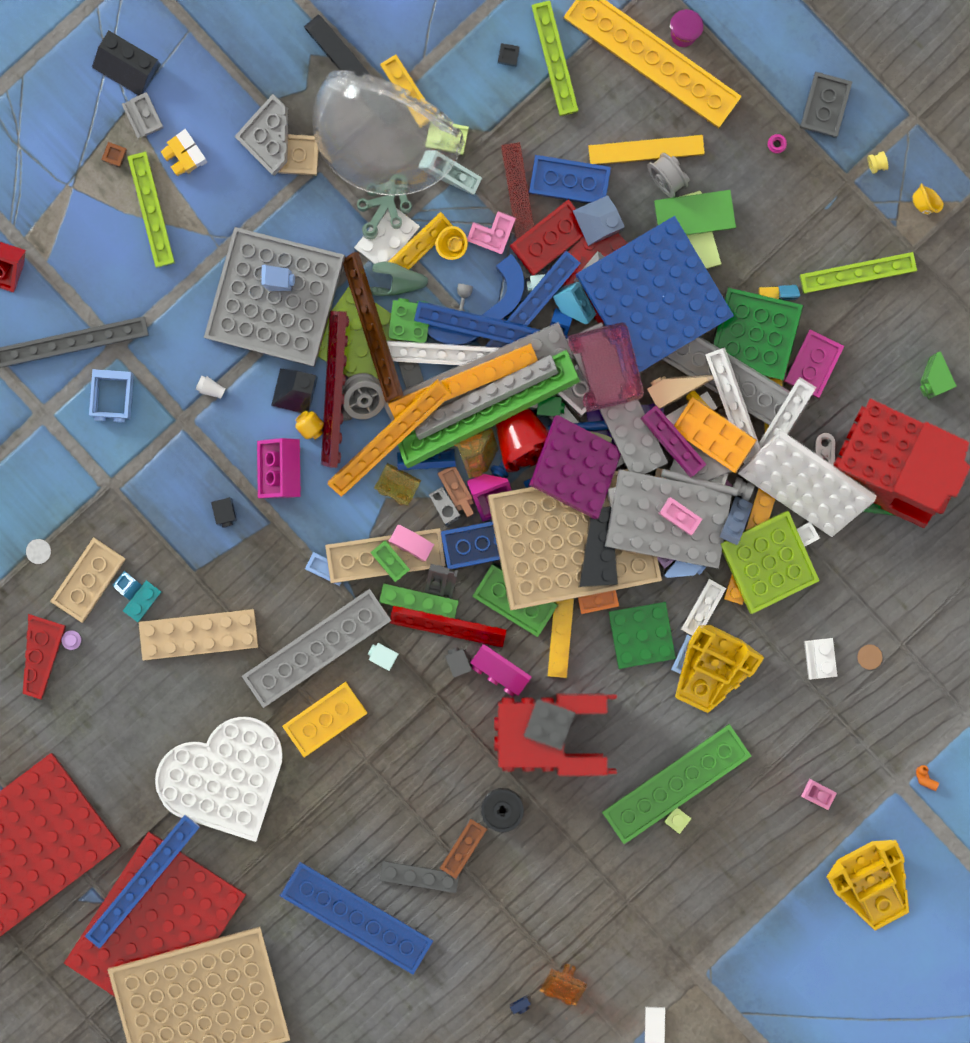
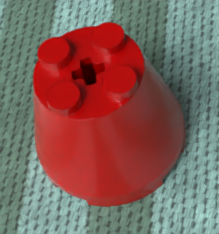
(521, 440)

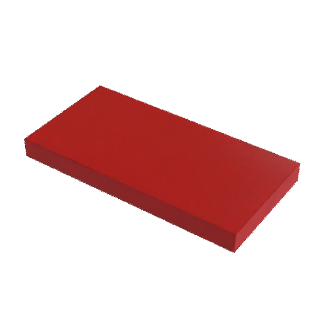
(548, 238)

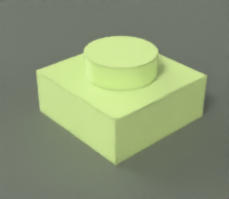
(677, 820)

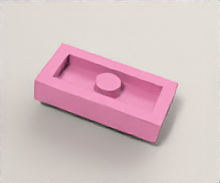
(680, 516)

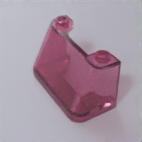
(608, 366)

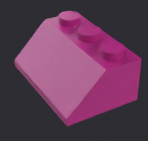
(278, 468)
(500, 670)

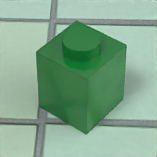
(551, 407)

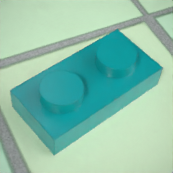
(142, 601)

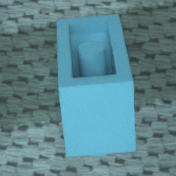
(574, 303)

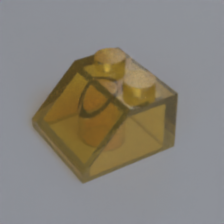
(478, 452)

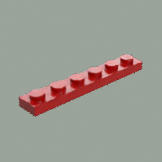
(448, 626)

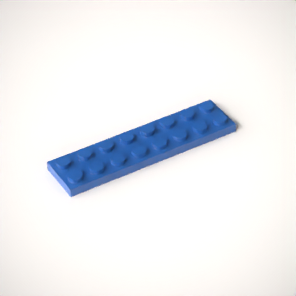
(356, 918)

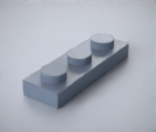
(736, 520)

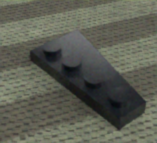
(599, 561)

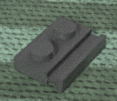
(440, 581)

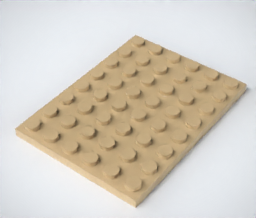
(544, 549)
(202, 994)

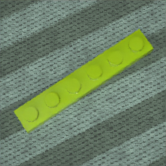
(554, 58)
(151, 209)
(858, 273)

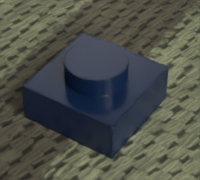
(520, 1005)

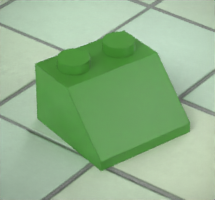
(936, 377)

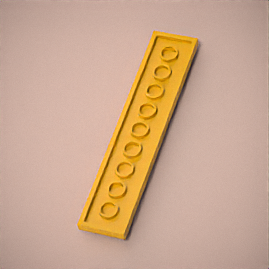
(654, 59)

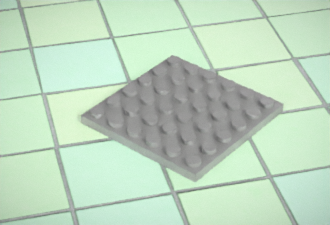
(274, 322)

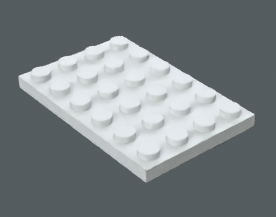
(807, 484)

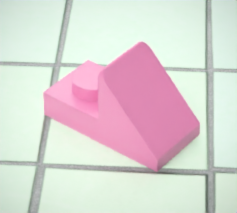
(818, 794)

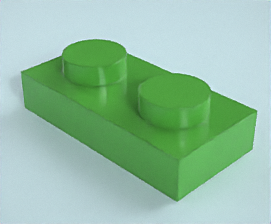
(390, 561)

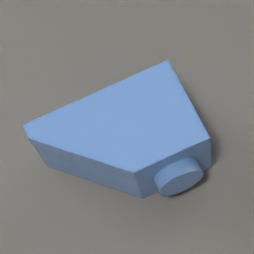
(277, 278)
(682, 569)

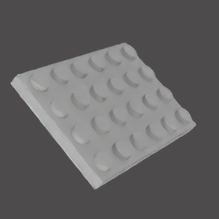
(640, 529)

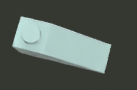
(462, 178)

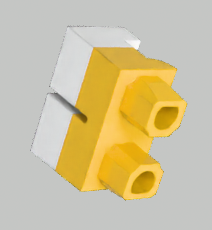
(186, 151)

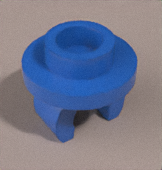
(499, 471)

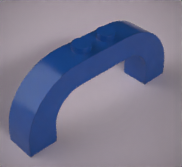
(514, 278)

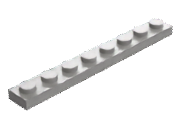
(487, 396)

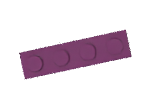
(673, 441)

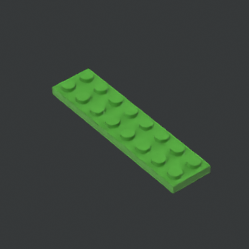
(676, 784)

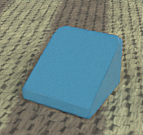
(789, 292)
(127, 585)

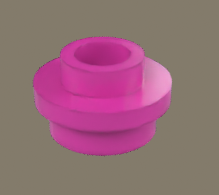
(781, 139)

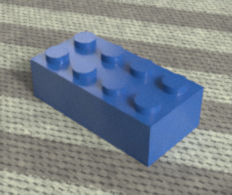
(470, 545)

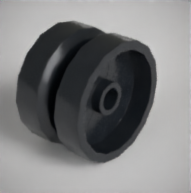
(502, 821)

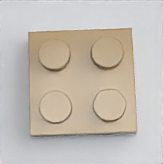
(301, 156)

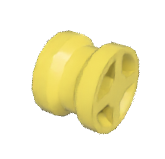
(877, 162)

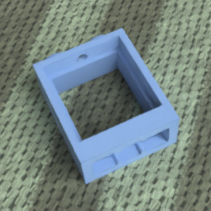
(110, 375)

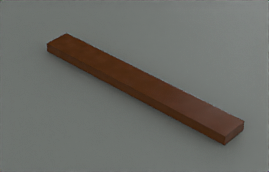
(372, 327)

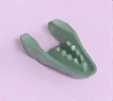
(402, 279)

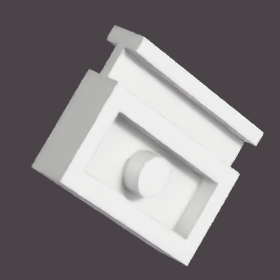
(820, 658)

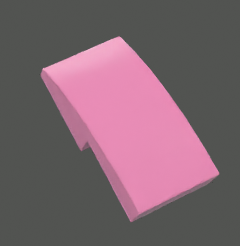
(411, 542)

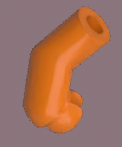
(924, 779)

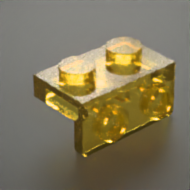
(397, 484)

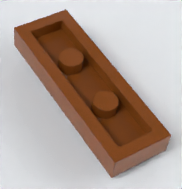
(463, 848)

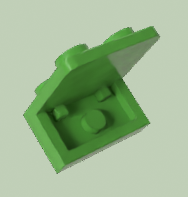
(403, 325)

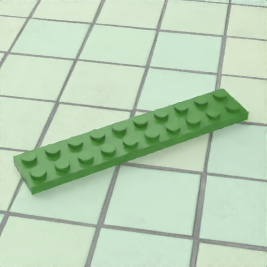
(415, 450)

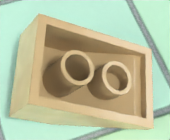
(668, 390)

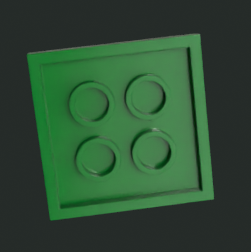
(642, 635)

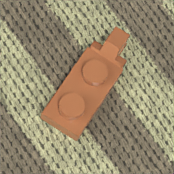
(457, 490)

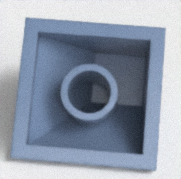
(599, 220)

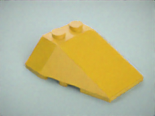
(714, 667)
(872, 882)

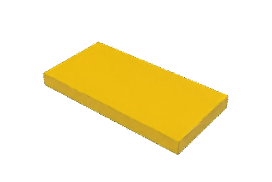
(324, 719)

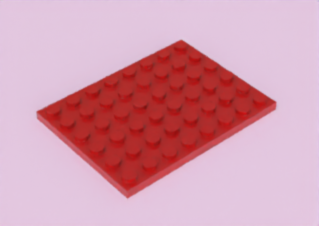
(45, 839)
(177, 911)

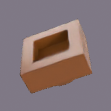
(114, 154)

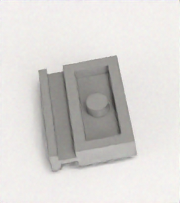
(142, 115)

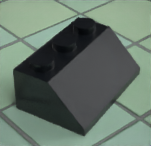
(125, 63)

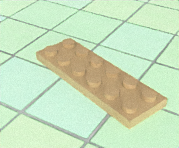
(354, 561)
(198, 634)

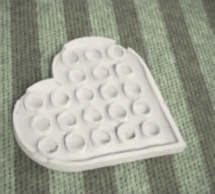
(223, 780)

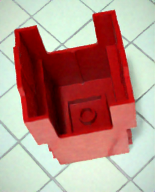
(904, 462)
(524, 753)

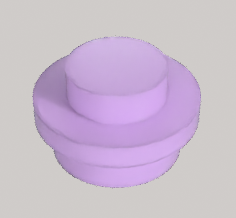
(71, 640)

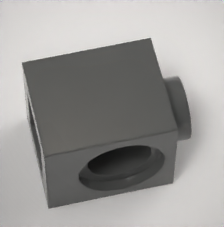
(458, 662)

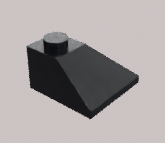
(294, 390)

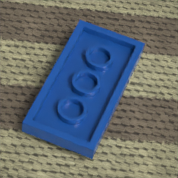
(569, 179)

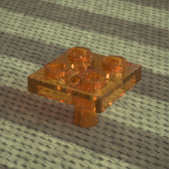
(563, 985)

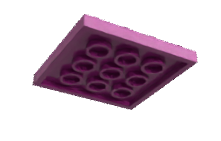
(575, 467)

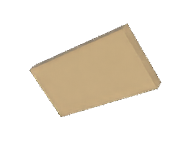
(88, 580)

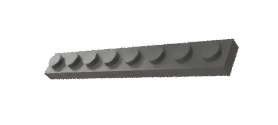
(73, 341)

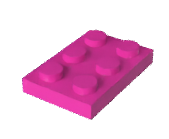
(815, 361)

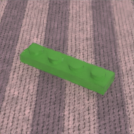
(418, 601)

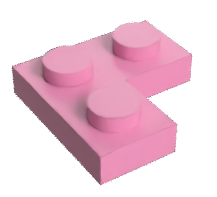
(495, 237)

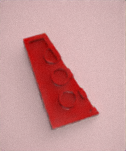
(41, 651)

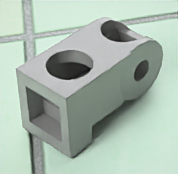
(444, 506)

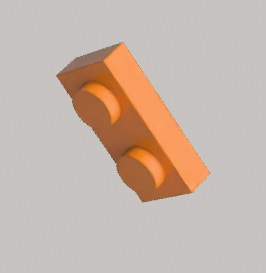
(598, 602)

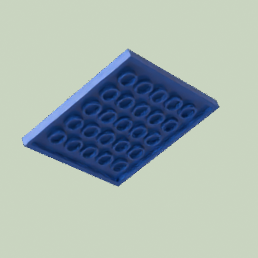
(657, 292)

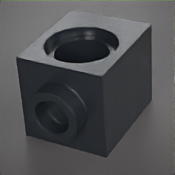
(224, 512)

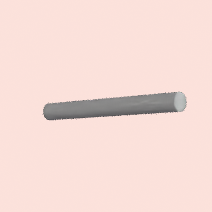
(697, 481)

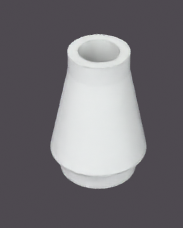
(209, 387)

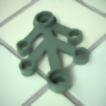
(385, 203)

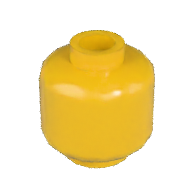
(309, 425)

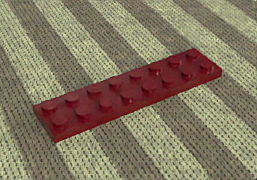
(333, 388)

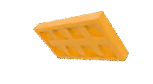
(714, 434)

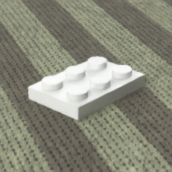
(389, 240)

